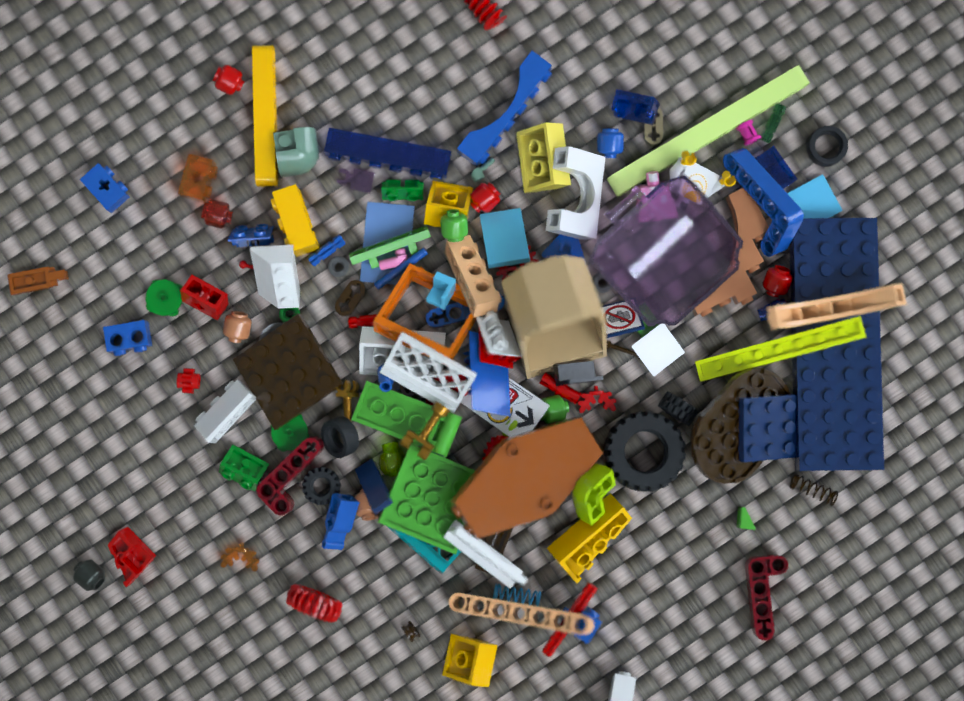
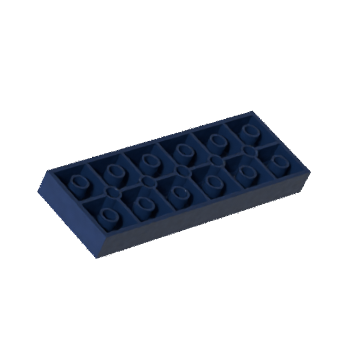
(840, 384)

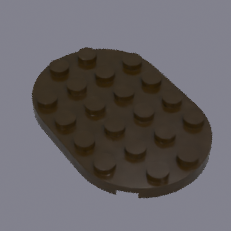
(717, 427)

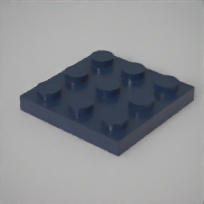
(767, 427)

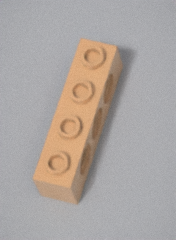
(472, 276)

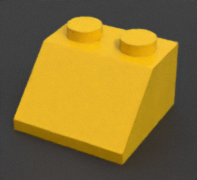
(444, 198)
(469, 660)

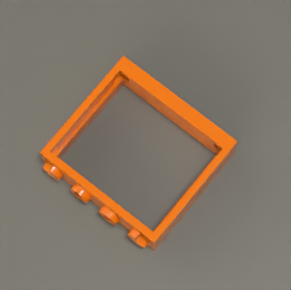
(393, 330)

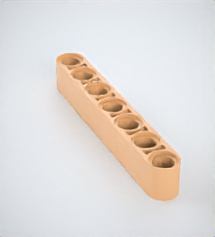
(530, 613)

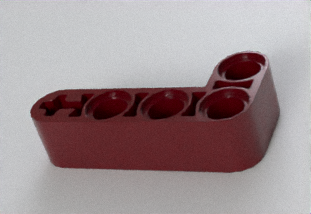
(292, 471)
(764, 596)

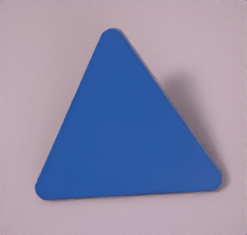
(564, 246)

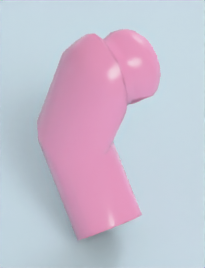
(394, 261)

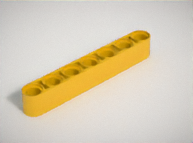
(264, 115)

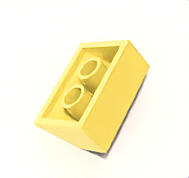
(536, 157)

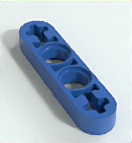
(464, 310)

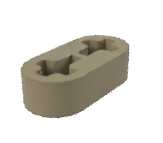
(658, 130)

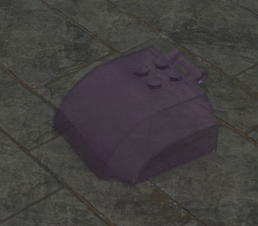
(667, 251)

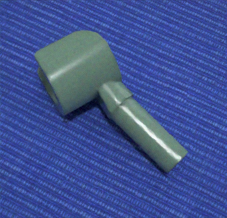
(477, 174)

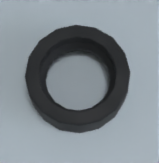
(827, 130)
(348, 433)

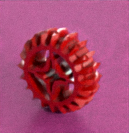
(314, 603)

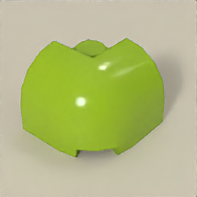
(589, 493)

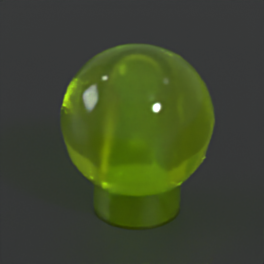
(390, 459)

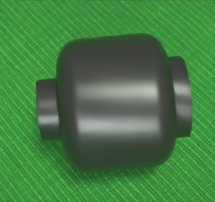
(89, 575)

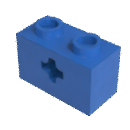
(111, 198)

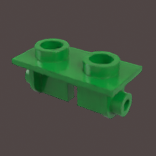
(394, 191)

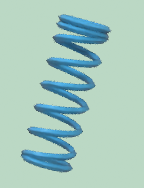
(498, 588)

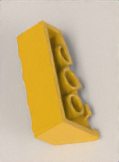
(583, 542)

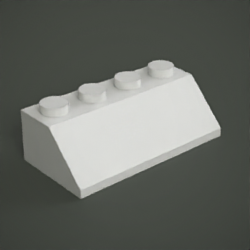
(376, 348)

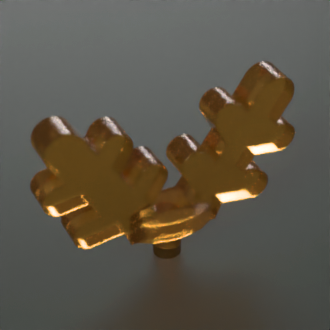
(233, 553)

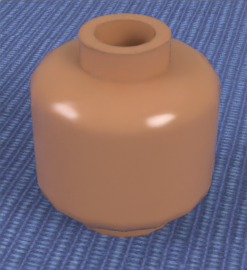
(237, 326)
(364, 509)

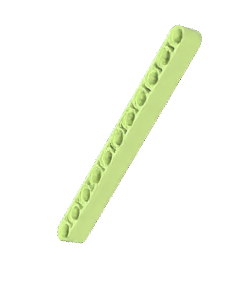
(709, 130)

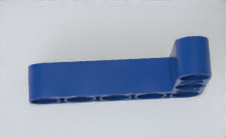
(770, 196)

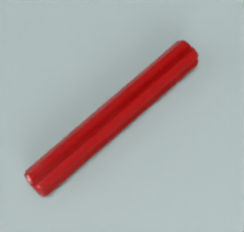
(578, 606)

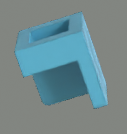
(442, 290)

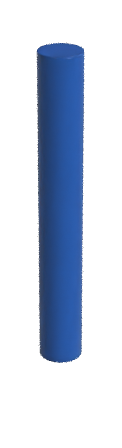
(400, 268)

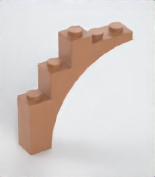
(750, 226)

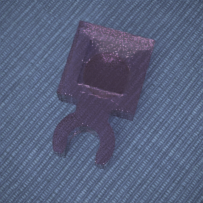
(360, 180)

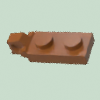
(35, 280)

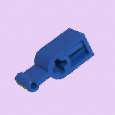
(339, 520)

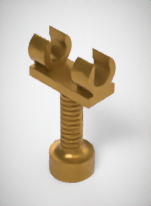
(347, 395)
(438, 412)

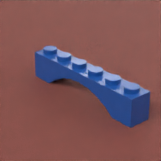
(479, 142)

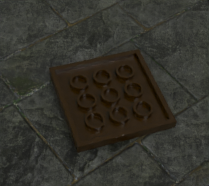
(288, 371)

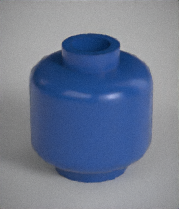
(610, 142)

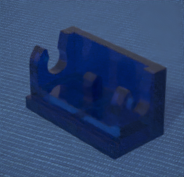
(635, 107)

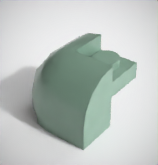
(296, 150)

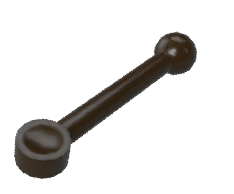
(610, 345)

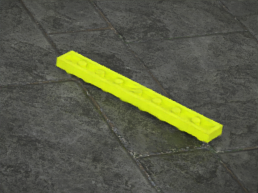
(780, 349)

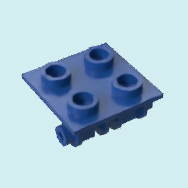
(242, 233)

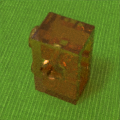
(195, 167)

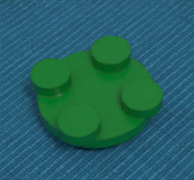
(164, 298)
(291, 434)

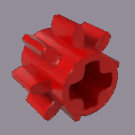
(188, 380)

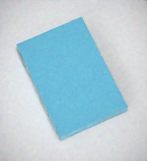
(816, 199)
(504, 238)

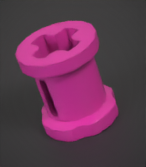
(748, 132)

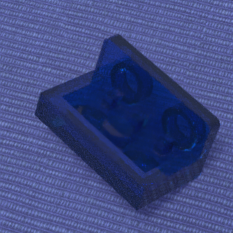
(776, 167)

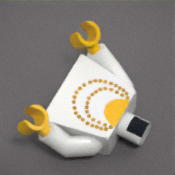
(705, 179)

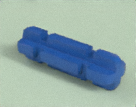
(326, 250)

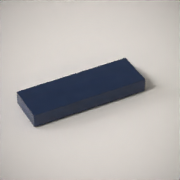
(374, 486)

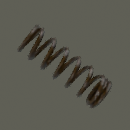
(796, 478)

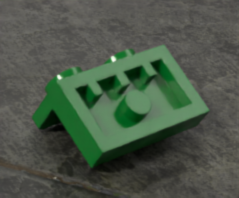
(243, 468)

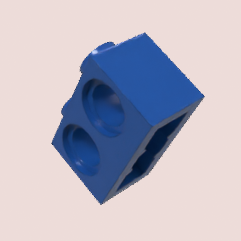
(127, 333)

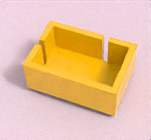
(294, 220)

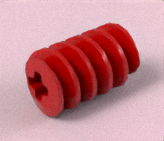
(486, 13)

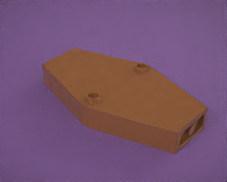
(525, 477)

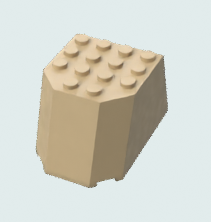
(555, 314)

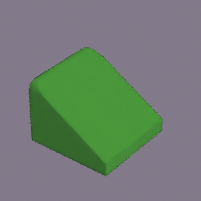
(744, 520)

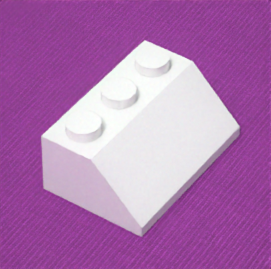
(276, 275)
(224, 411)

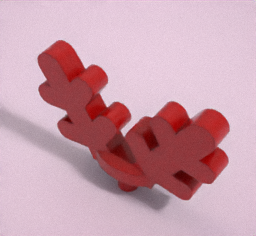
(603, 396)

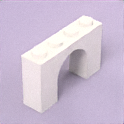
(589, 172)

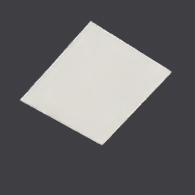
(658, 349)

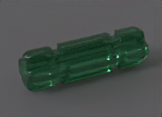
(773, 123)

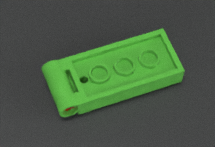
(398, 413)

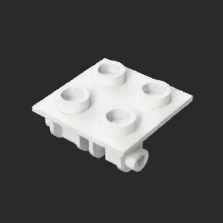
(498, 335)

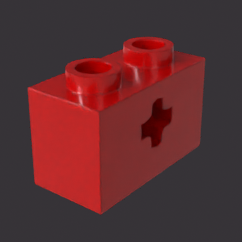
(204, 297)

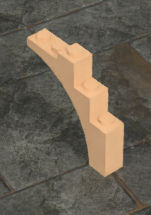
(836, 307)

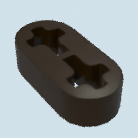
(346, 295)

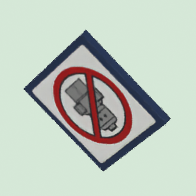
(621, 319)

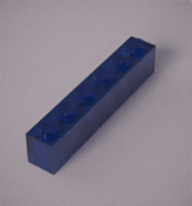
(387, 153)

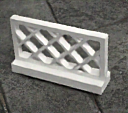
(421, 382)
(484, 556)

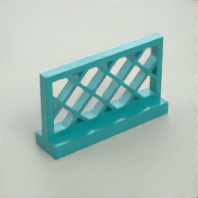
(427, 552)

